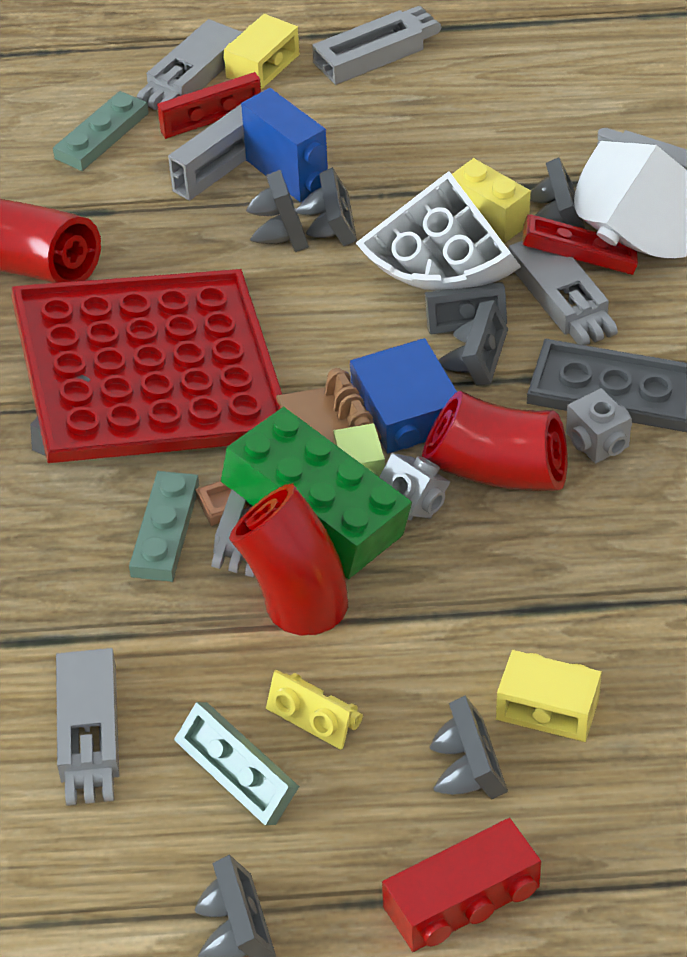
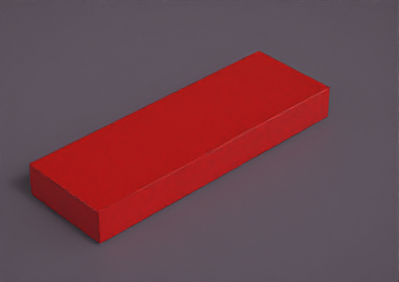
(205, 105)
(577, 243)

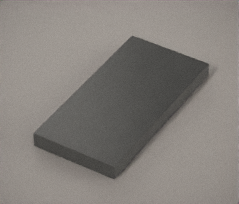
(645, 385)

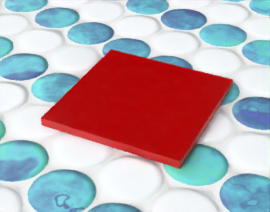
(166, 358)

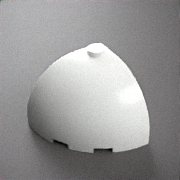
(635, 198)
(439, 242)

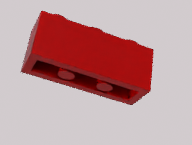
(461, 885)

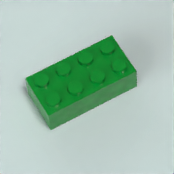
(349, 499)

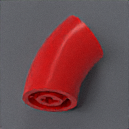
(47, 243)
(499, 445)
(293, 562)

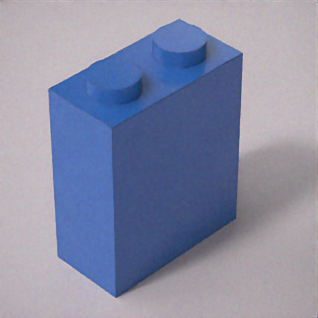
(284, 140)
(402, 392)

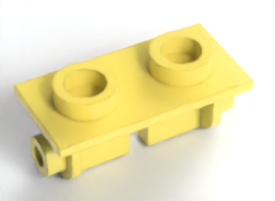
(311, 710)

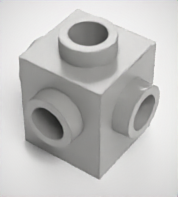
(598, 425)
(418, 482)

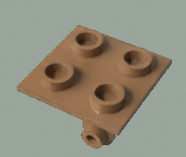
(329, 407)

